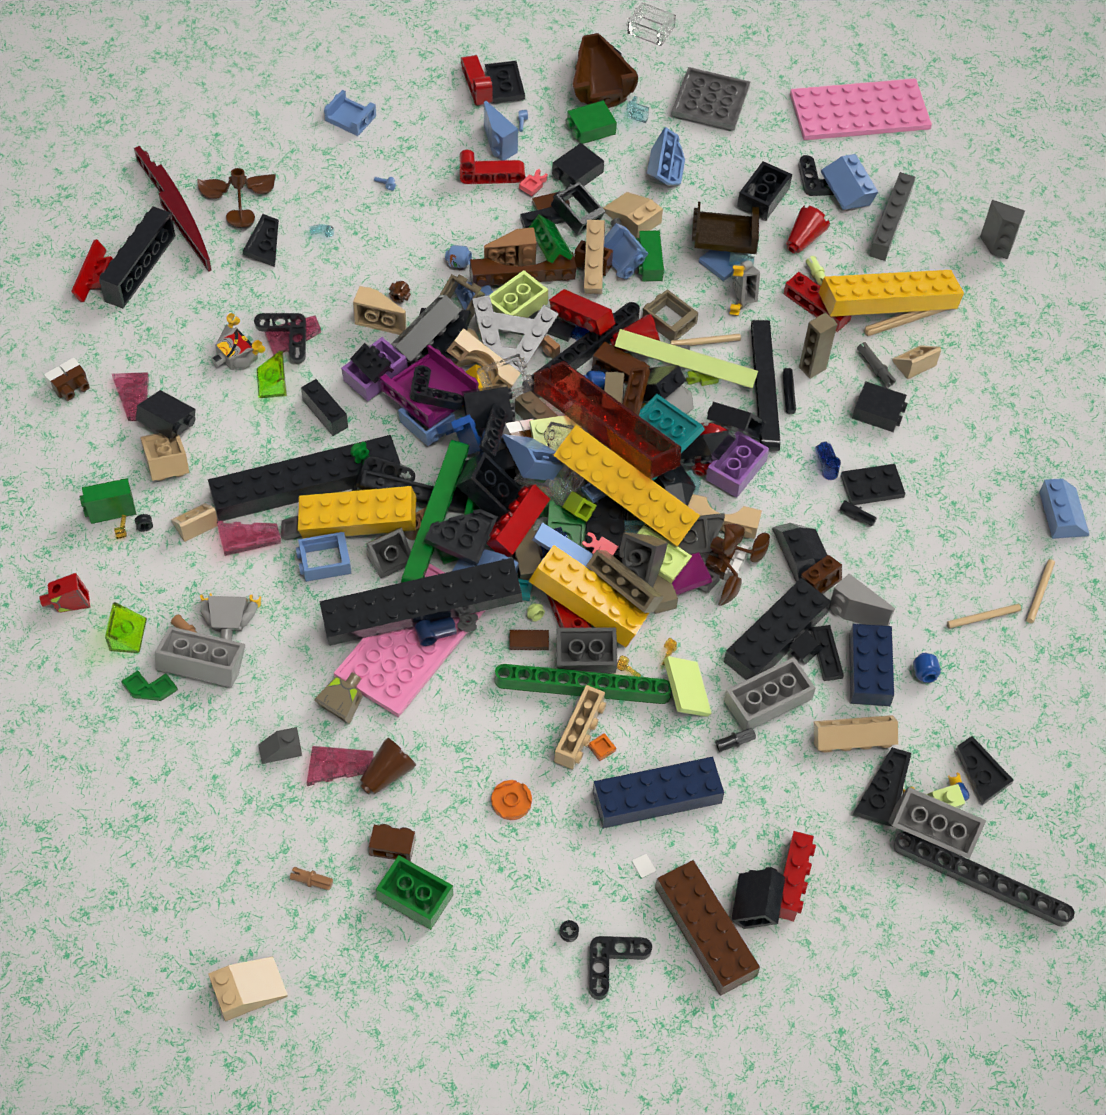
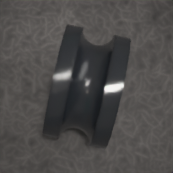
(143, 522)
(573, 926)

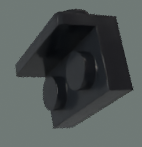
(371, 363)

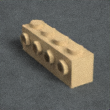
(579, 727)
(856, 733)

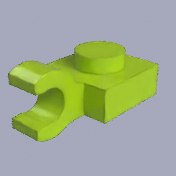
(695, 377)

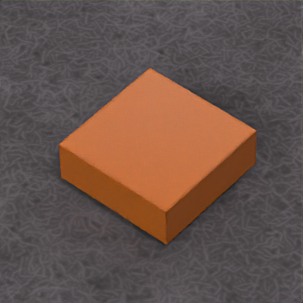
(602, 747)

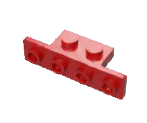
(91, 270)

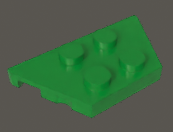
(570, 524)

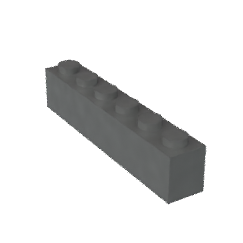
(892, 216)

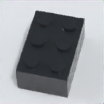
(764, 189)
(488, 485)

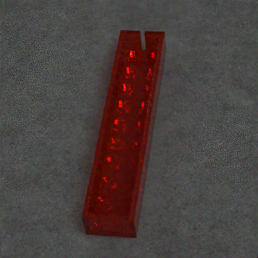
(607, 420)

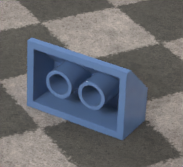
(850, 182)
(1063, 509)

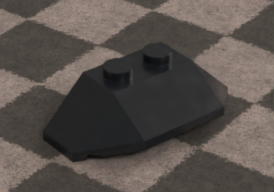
(707, 448)
(677, 483)
(800, 547)

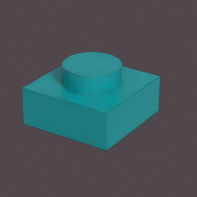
(526, 589)

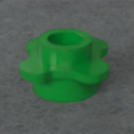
(359, 451)

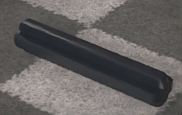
(789, 391)

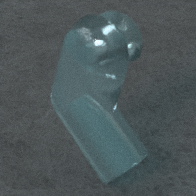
(328, 229)

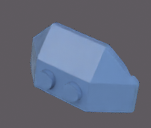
(667, 159)

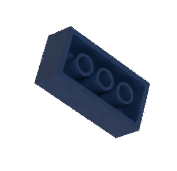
(871, 665)

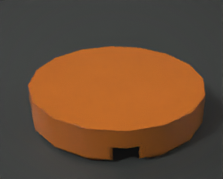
(511, 800)

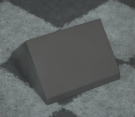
(389, 552)

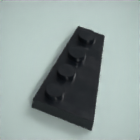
(885, 788)

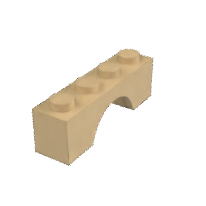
(594, 257)
(469, 348)
(746, 516)

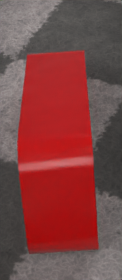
(477, 82)
(489, 171)

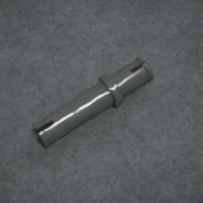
(880, 369)

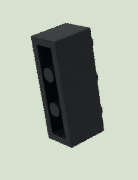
(324, 407)

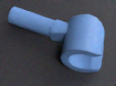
(523, 115)
(390, 185)

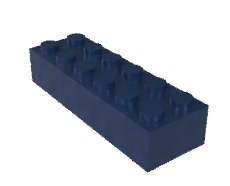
(658, 792)

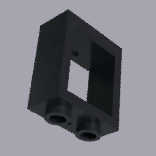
(586, 200)

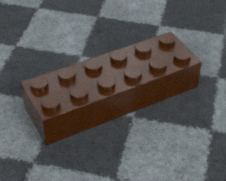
(707, 927)

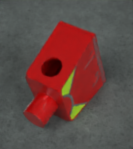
(66, 594)

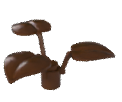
(215, 188)
(724, 547)

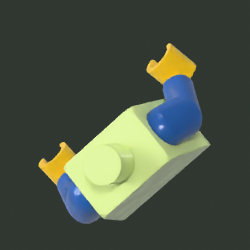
(954, 795)

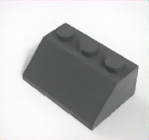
(1001, 228)
(586, 649)

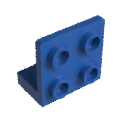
(465, 432)

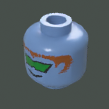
(458, 256)

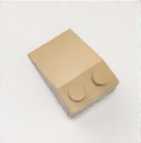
(635, 212)
(378, 312)
(164, 456)
(247, 986)

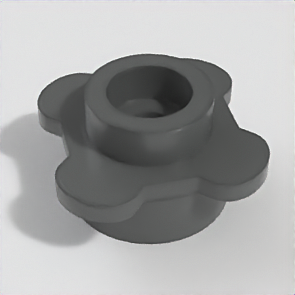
(468, 627)

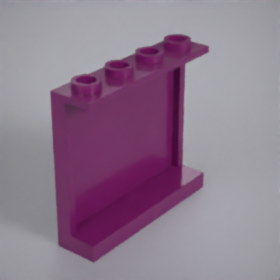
(443, 376)

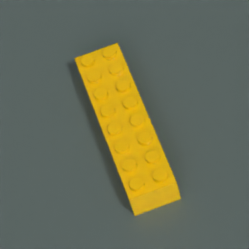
(890, 292)
(626, 485)

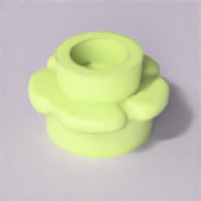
(535, 612)

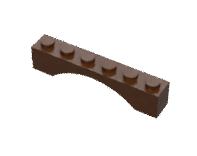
(487, 272)

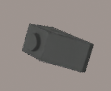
(280, 746)

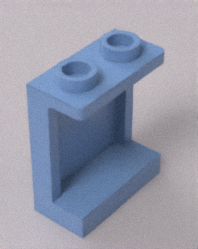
(349, 114)
(626, 251)

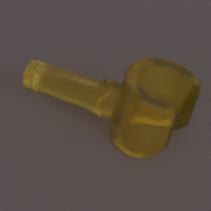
(121, 531)
(671, 645)
(622, 665)

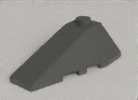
(643, 555)

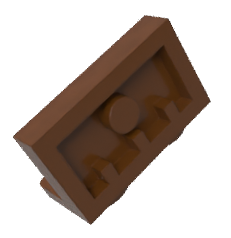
(824, 574)

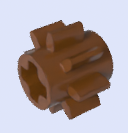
(399, 291)

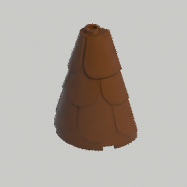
(602, 73)

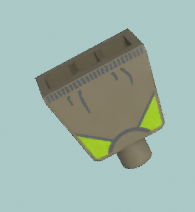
(341, 697)

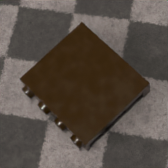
(726, 231)

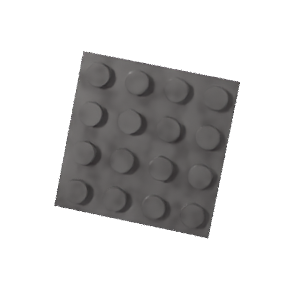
(711, 98)

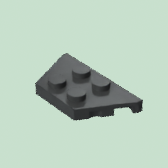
(702, 533)

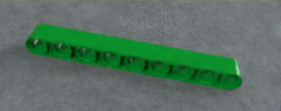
(436, 509)
(573, 688)

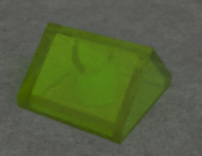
(272, 377)
(125, 630)

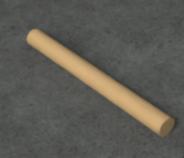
(707, 340)
(1040, 591)
(983, 616)

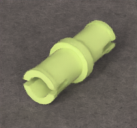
(816, 270)

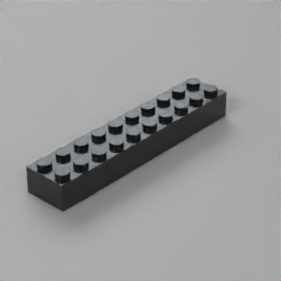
(285, 481)
(420, 599)

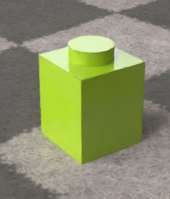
(579, 506)

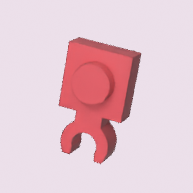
(533, 184)
(602, 544)

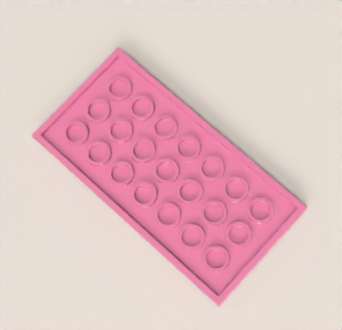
(860, 109)
(396, 665)

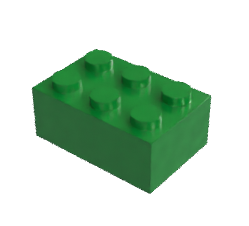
(414, 892)

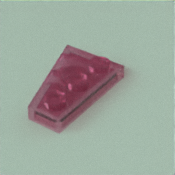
(280, 340)
(132, 391)
(246, 537)
(334, 763)

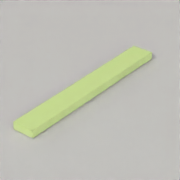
(686, 358)

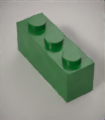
(652, 268)

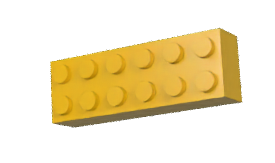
(357, 512)
(587, 595)

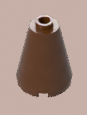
(386, 767)

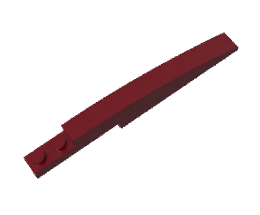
(173, 202)

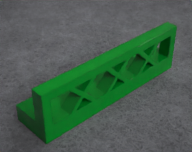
(550, 239)

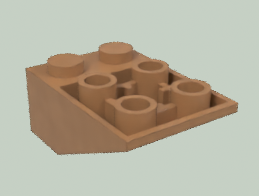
(514, 248)

